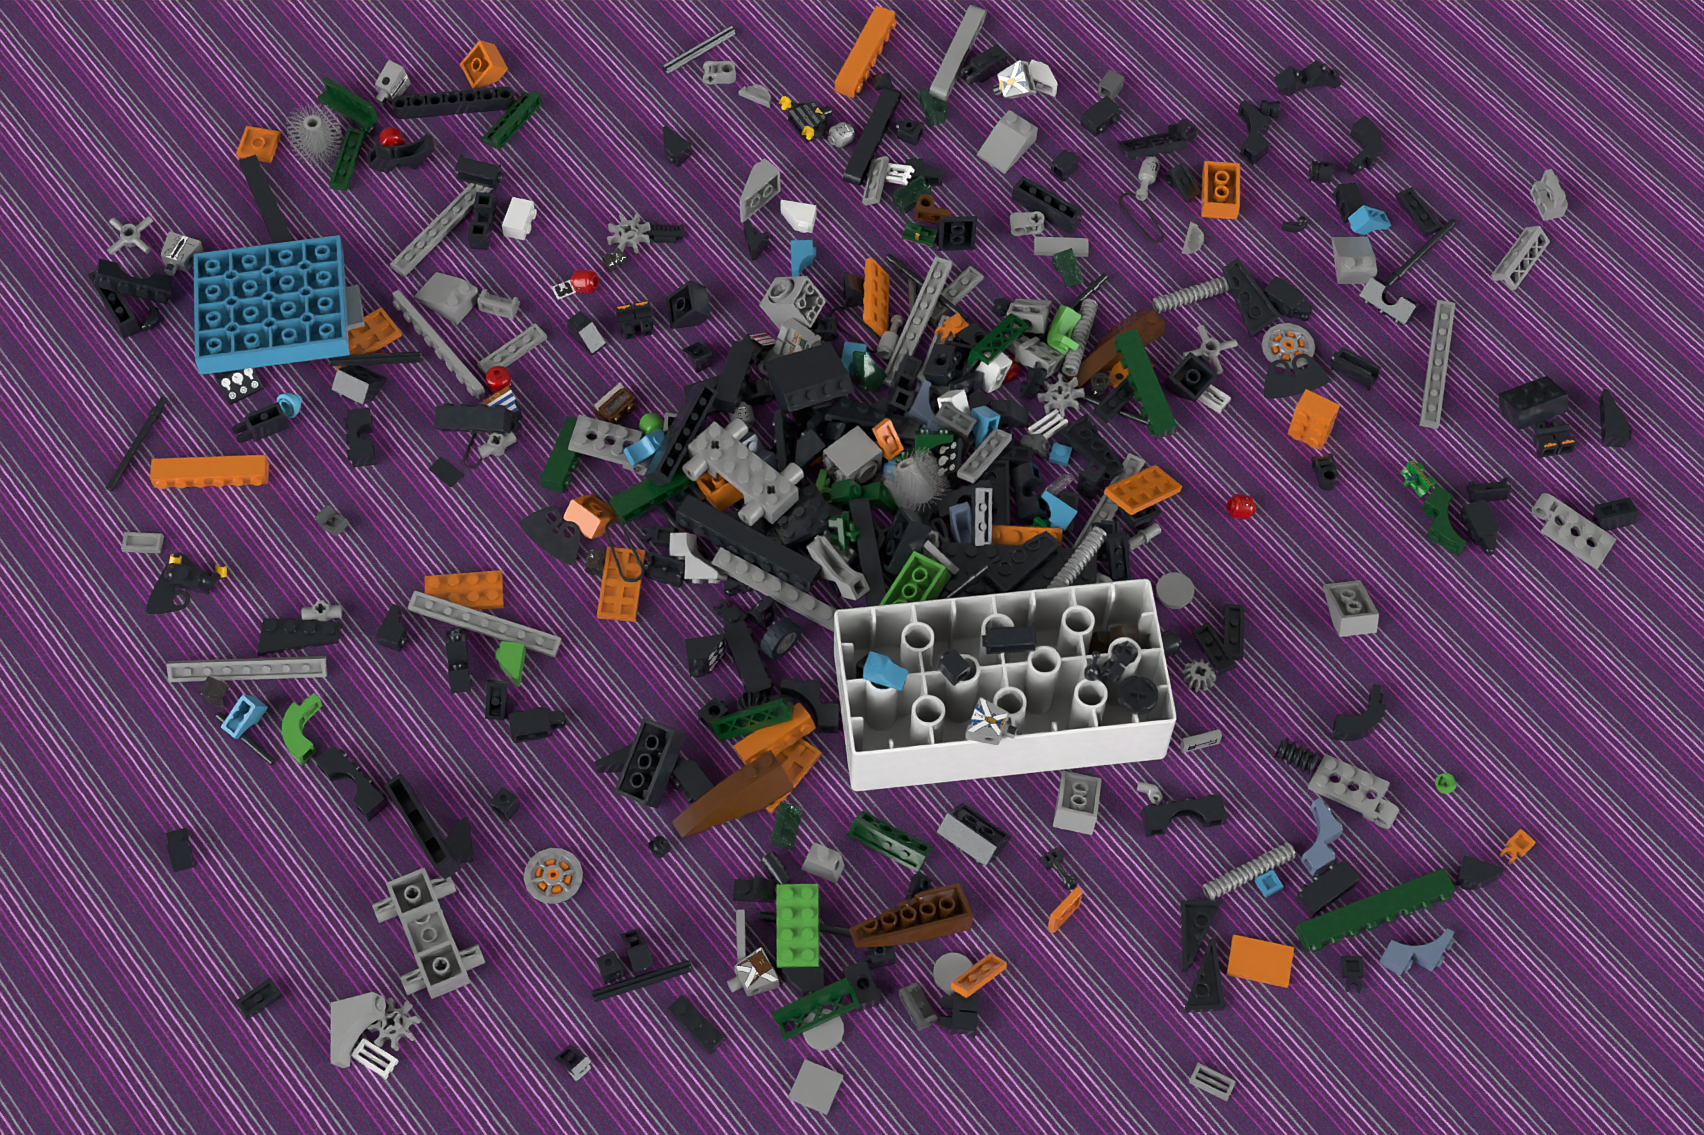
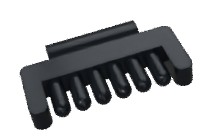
(667, 236)

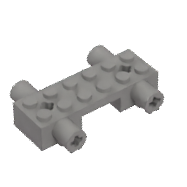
(764, 489)
(428, 933)

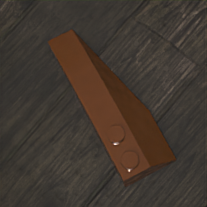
(1103, 355)

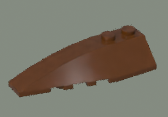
(741, 793)
(922, 918)

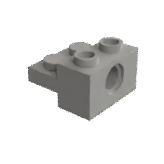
(1549, 196)
(1032, 312)

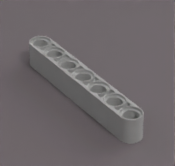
(957, 53)

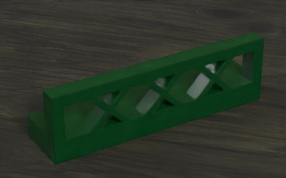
(348, 104)
(514, 122)
(997, 336)
(752, 719)
(889, 841)
(812, 1002)

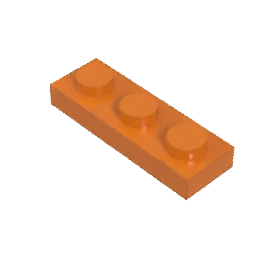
(978, 975)

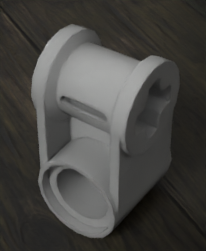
(721, 72)
(1026, 224)

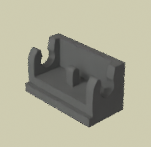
(954, 420)
(917, 1006)

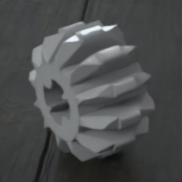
(1199, 675)

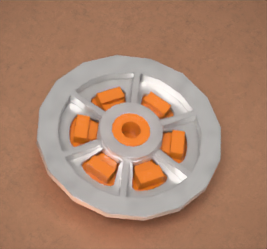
(1286, 342)
(553, 875)

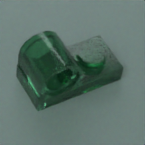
(935, 110)
(1067, 266)

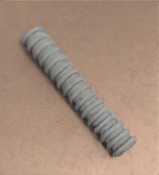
(1193, 294)
(1080, 336)
(1079, 558)
(1249, 871)

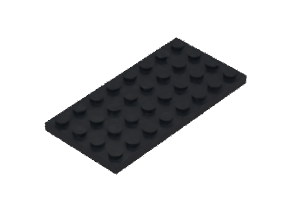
(969, 557)

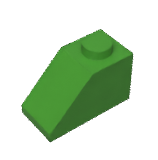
(511, 660)

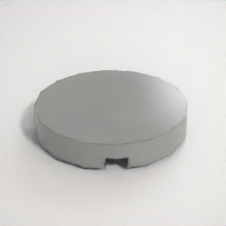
(1174, 590)
(948, 968)
(825, 1035)

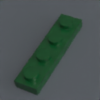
(347, 159)

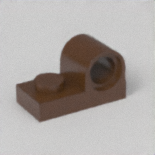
(930, 213)

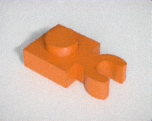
(952, 326)
(1518, 845)

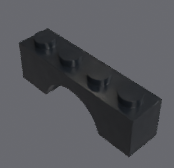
(111, 277)
(336, 766)
(1206, 810)

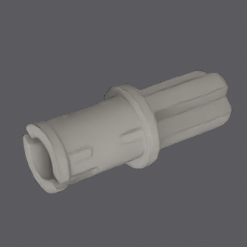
(1143, 536)

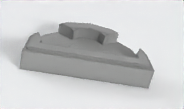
(757, 94)
(1193, 240)

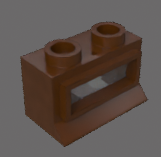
(615, 405)

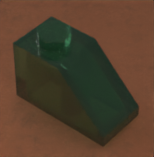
(867, 372)

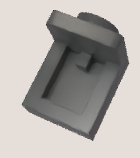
(1037, 442)
(331, 521)

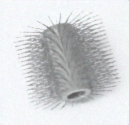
(314, 134)
(915, 480)

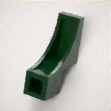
(926, 440)
(877, 494)
(1441, 530)

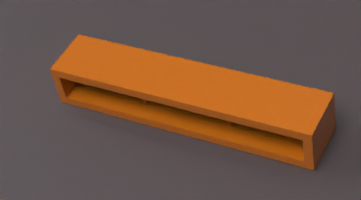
(865, 51)
(209, 471)

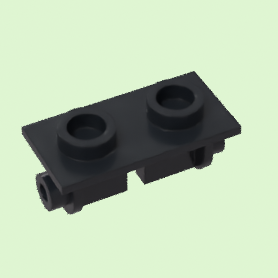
(1034, 375)
(1120, 654)
(918, 884)

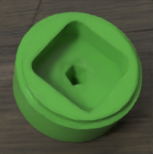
(1445, 783)

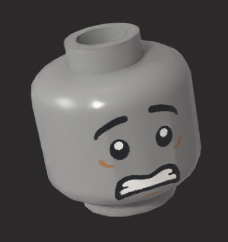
(841, 135)
(743, 413)

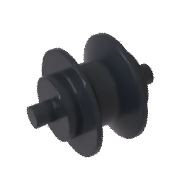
(1001, 307)
(659, 846)

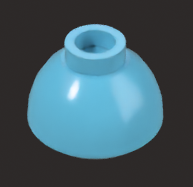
(290, 404)

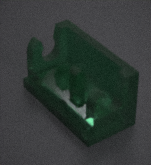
(906, 197)
(786, 826)

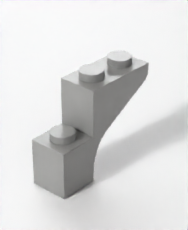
(696, 566)
(850, 583)

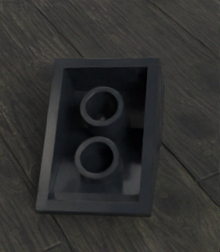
(957, 233)

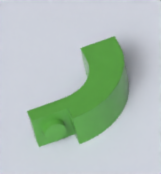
(1061, 330)
(292, 728)

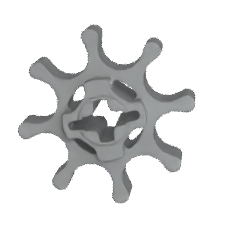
(629, 233)
(1061, 395)
(401, 1026)

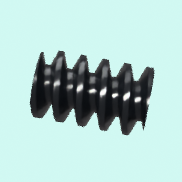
(1297, 755)

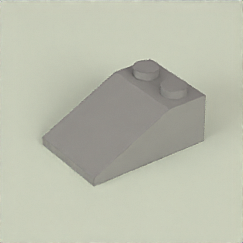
(1008, 142)
(759, 189)
(1353, 260)
(448, 296)
(1351, 608)
(1077, 802)

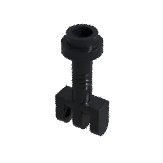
(1069, 882)

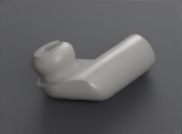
(1151, 790)

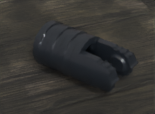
(775, 868)

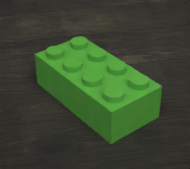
(918, 581)
(798, 926)

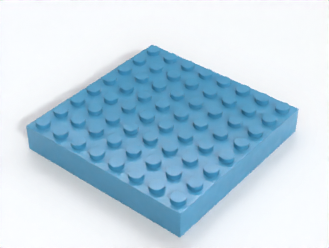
(270, 305)

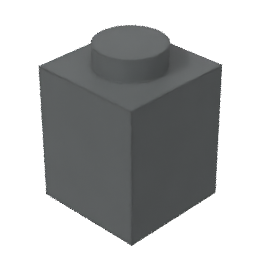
(1110, 84)

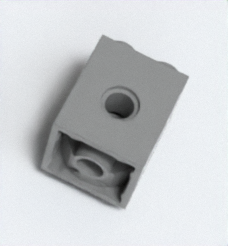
(792, 299)
(852, 457)

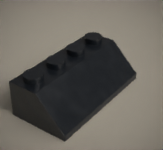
(650, 763)

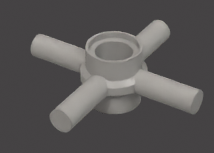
(130, 235)
(1211, 343)

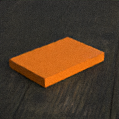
(1260, 961)

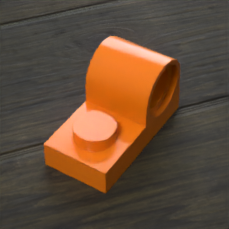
(887, 439)

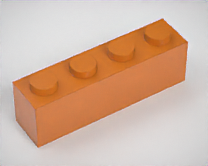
(775, 737)

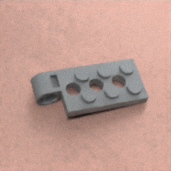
(598, 447)
(1550, 508)
(1376, 810)

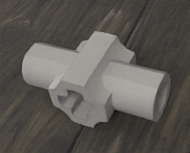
(496, 444)
(314, 612)

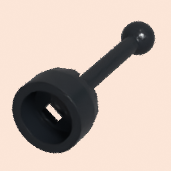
(1093, 668)

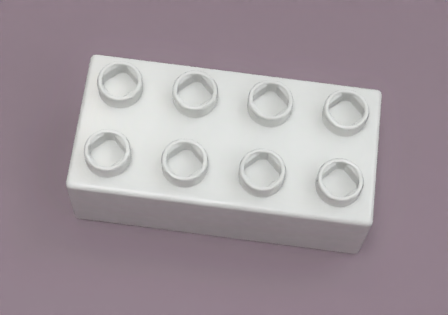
(1059, 714)

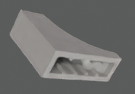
(348, 1022)

